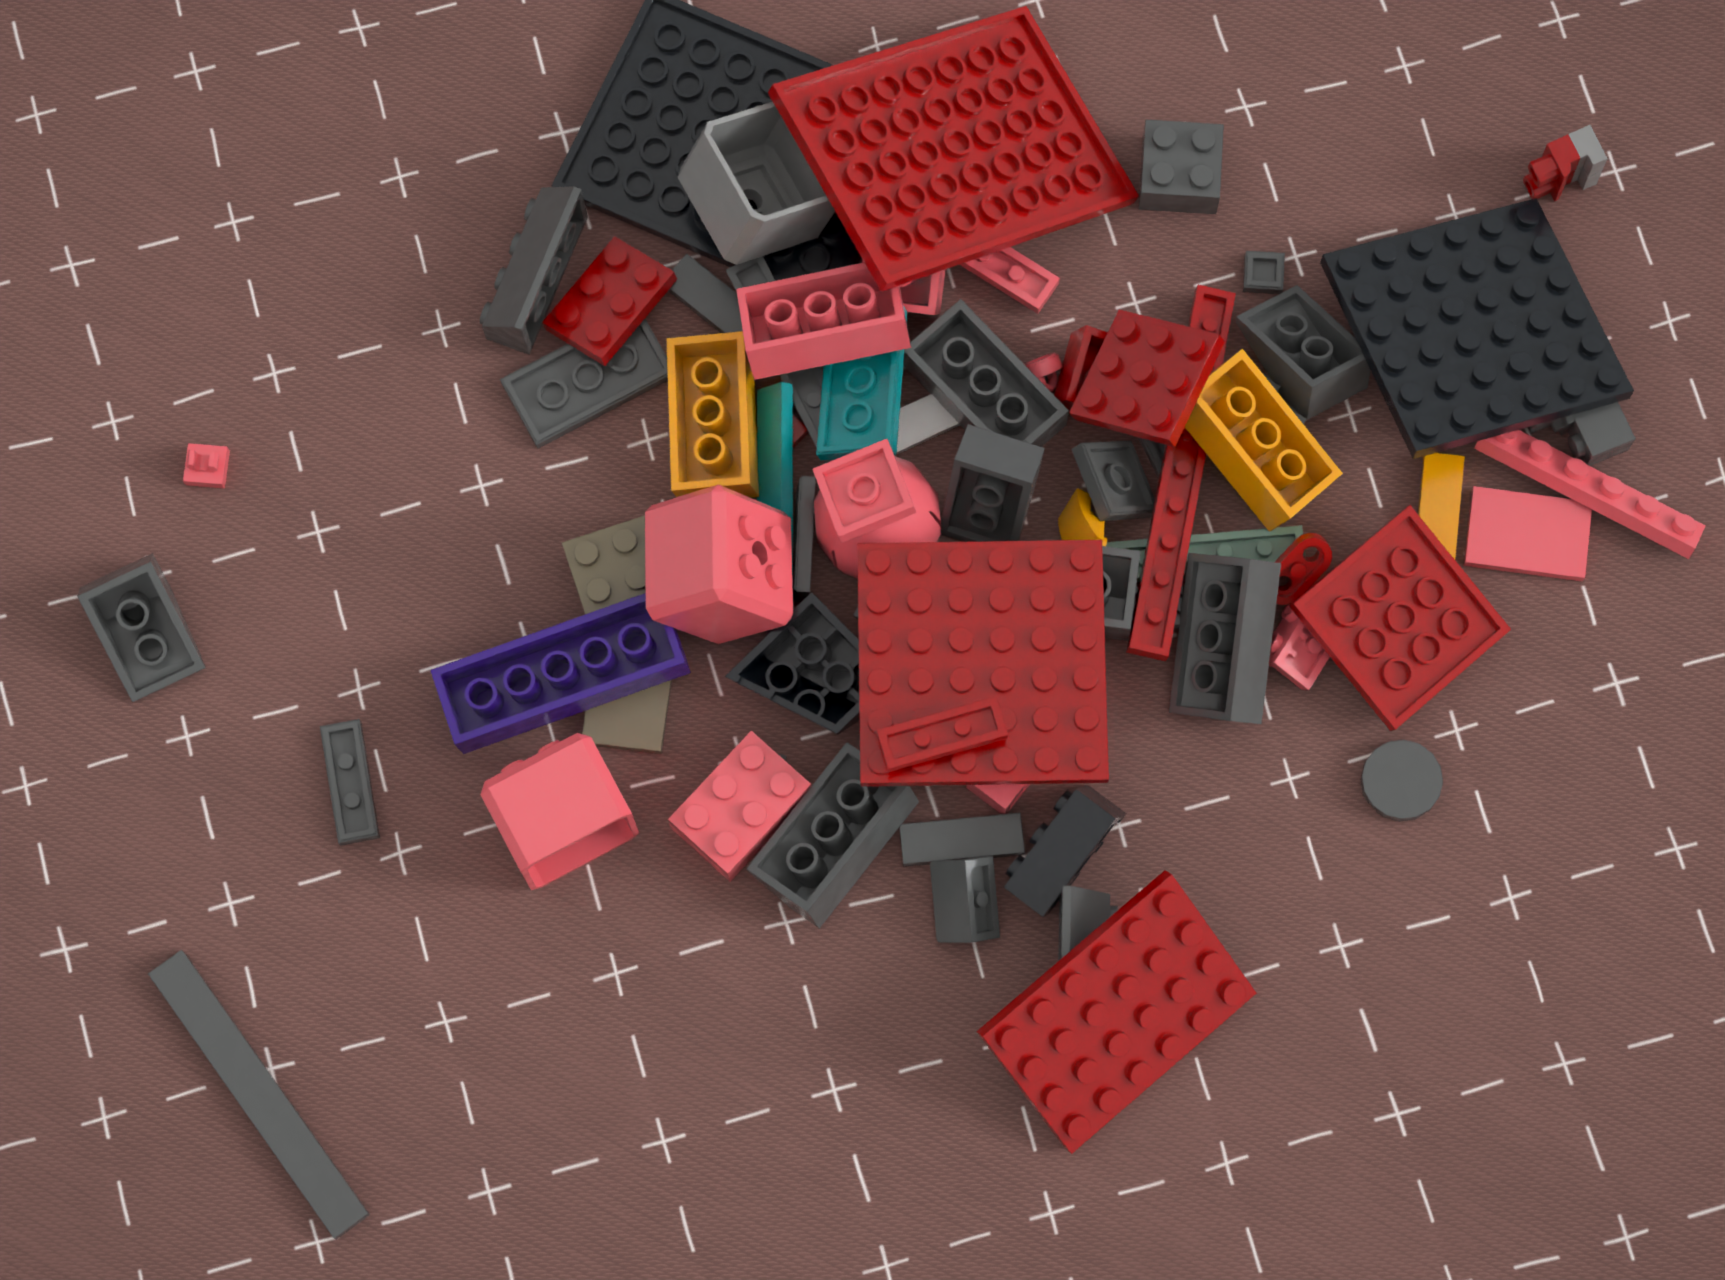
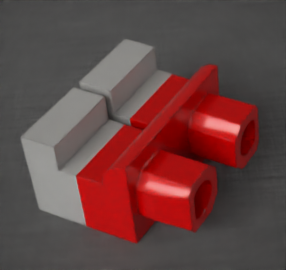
(1565, 161)

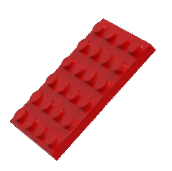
(1117, 1011)

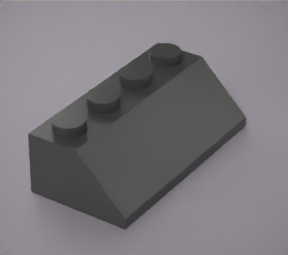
(535, 267)
(1225, 638)
(830, 838)

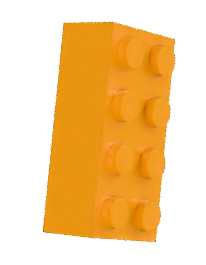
(711, 414)
(1259, 442)

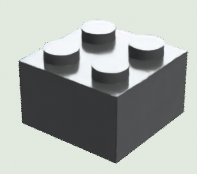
(1181, 166)

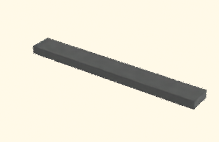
(259, 1094)

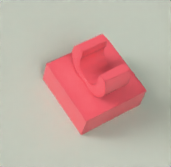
(206, 466)

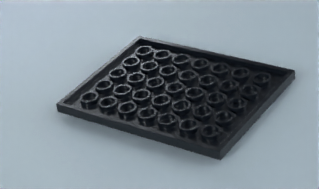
(654, 103)

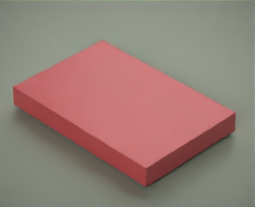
(1527, 534)

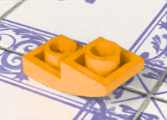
(1078, 520)

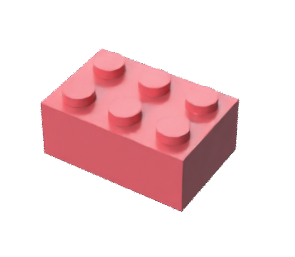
(739, 806)

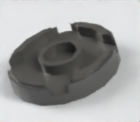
(1401, 780)

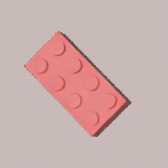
(819, 320)

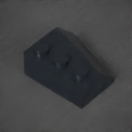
(807, 667)

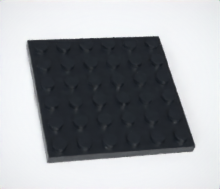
(1475, 327)

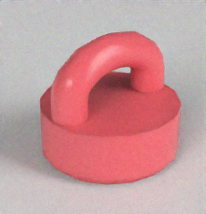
(1046, 365)

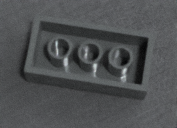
(982, 379)

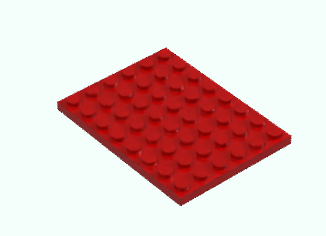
(952, 146)

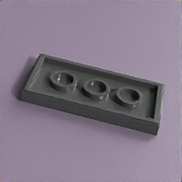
(573, 389)

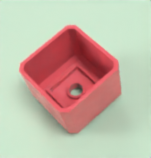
(718, 565)
(558, 809)

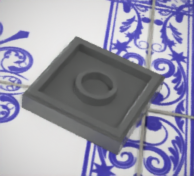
(1115, 480)

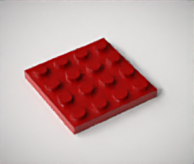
(1400, 618)

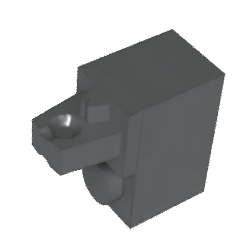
(1594, 433)

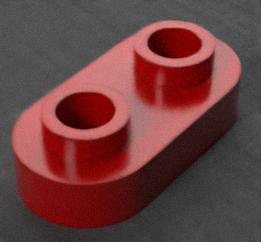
(1300, 569)

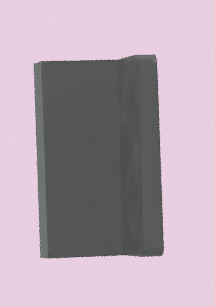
(965, 900)

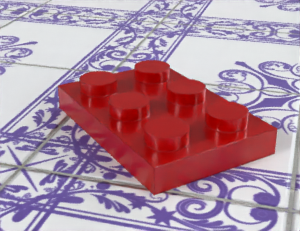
(609, 301)

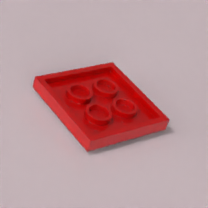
(1147, 377)

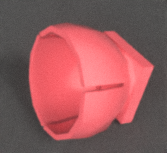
(872, 500)

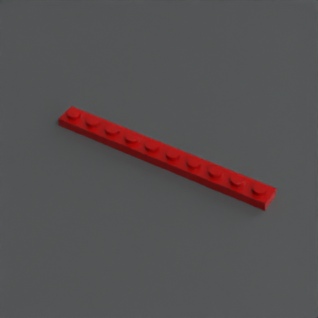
(1175, 508)

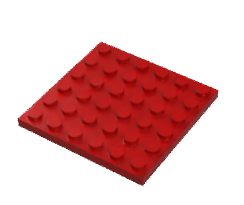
(979, 624)

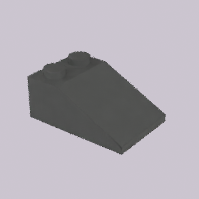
(1305, 351)
(990, 487)
(141, 627)

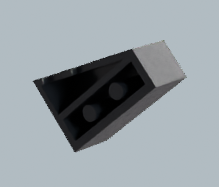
(1062, 848)

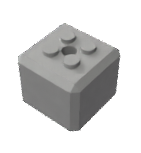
(759, 161)

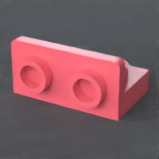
(1296, 651)

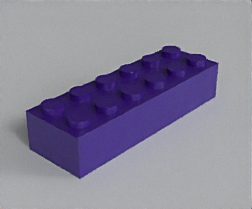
(557, 673)

